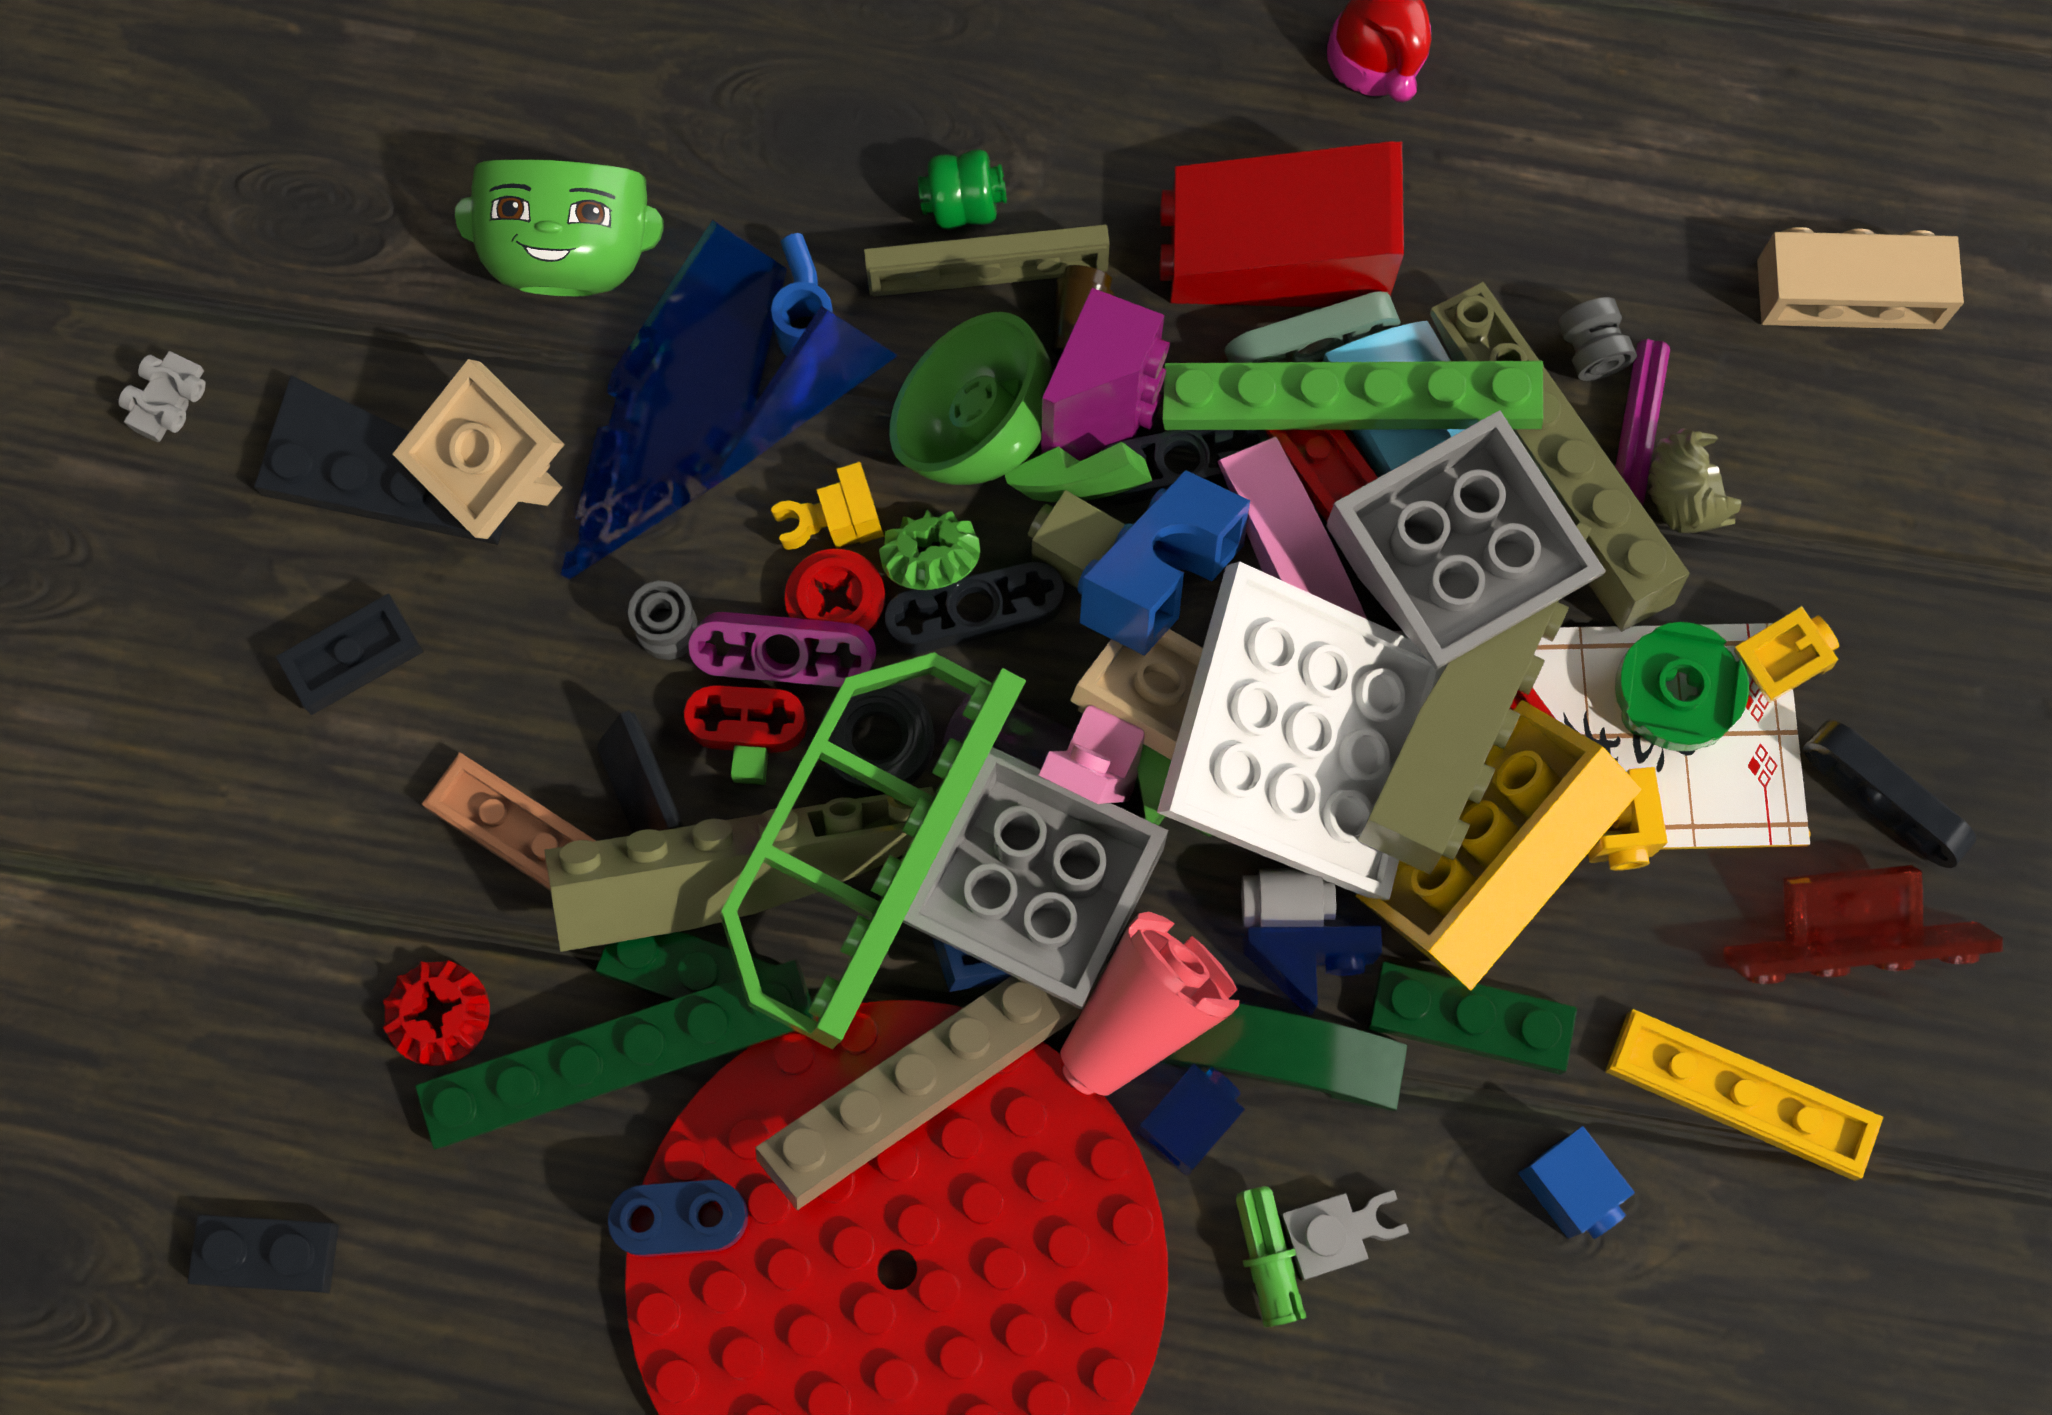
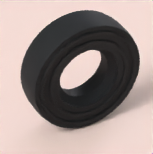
(912, 718)

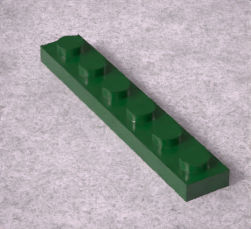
(607, 1057)

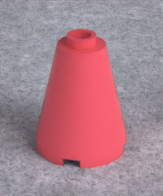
(1145, 1006)

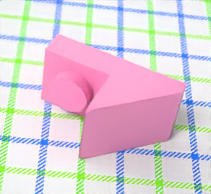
(1099, 758)

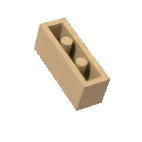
(1859, 279)

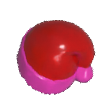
(1380, 46)

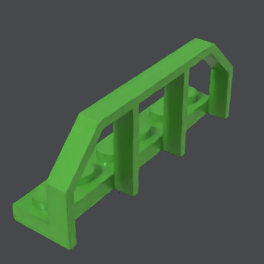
(898, 879)

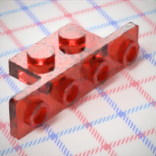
(1856, 922)

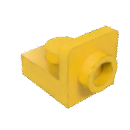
(1788, 653)
(1640, 825)

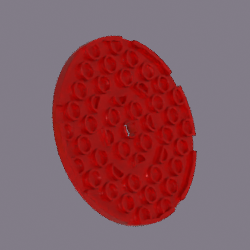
(1014, 1201)

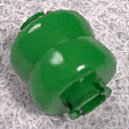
(962, 189)

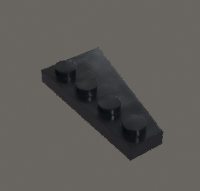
(344, 462)

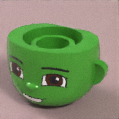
(558, 224)

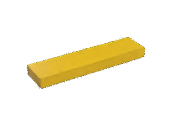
(1744, 1095)

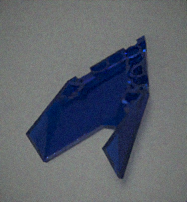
(692, 388)

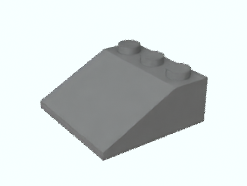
(1463, 541)
(1036, 879)

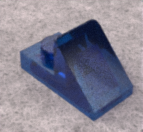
(1292, 954)

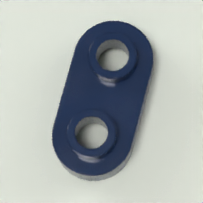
(676, 1218)

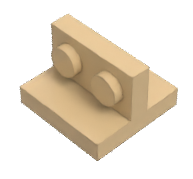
(481, 451)
(1144, 689)

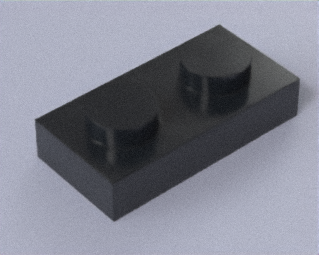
(349, 654)
(263, 1254)

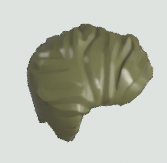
(1688, 486)

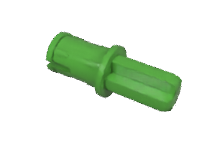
(1269, 1258)

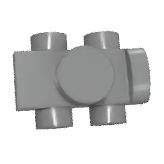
(164, 398)

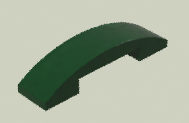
(1301, 1054)

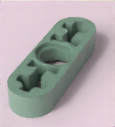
(1316, 332)

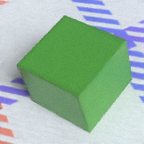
(749, 765)

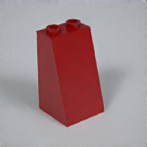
(1285, 227)

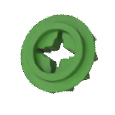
(937, 565)

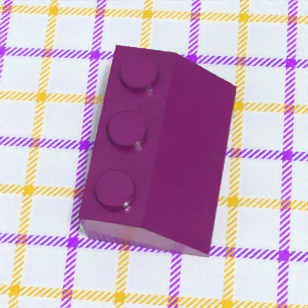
(1105, 377)

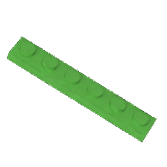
(1351, 395)

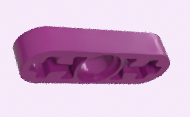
(737, 629)

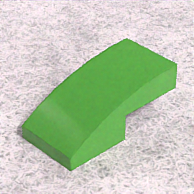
(1096, 477)

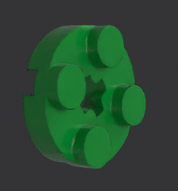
(1651, 708)

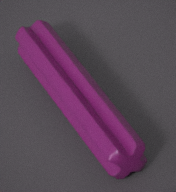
(1642, 415)

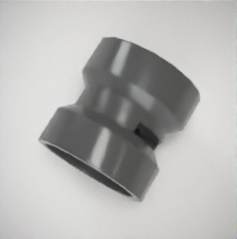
(1597, 339)
(671, 630)

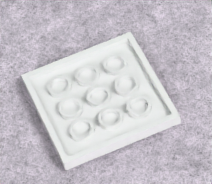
(1295, 729)

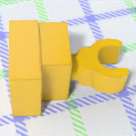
(843, 507)

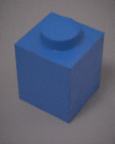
(1578, 1185)

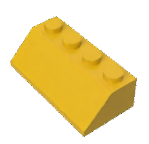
(1524, 838)

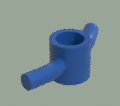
(798, 298)

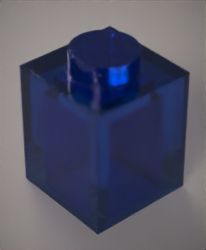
(1192, 1117)

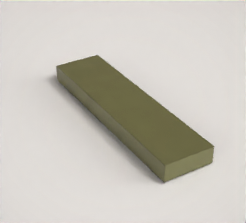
(984, 260)

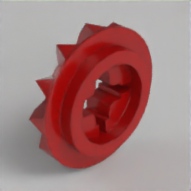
(830, 571)
(461, 1027)

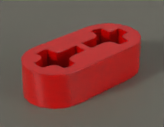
(747, 704)

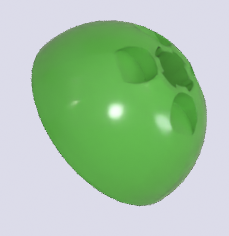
(973, 402)

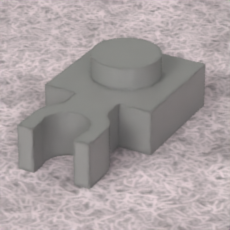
(1331, 1235)

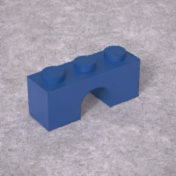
(1139, 583)

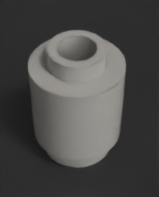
(1286, 899)

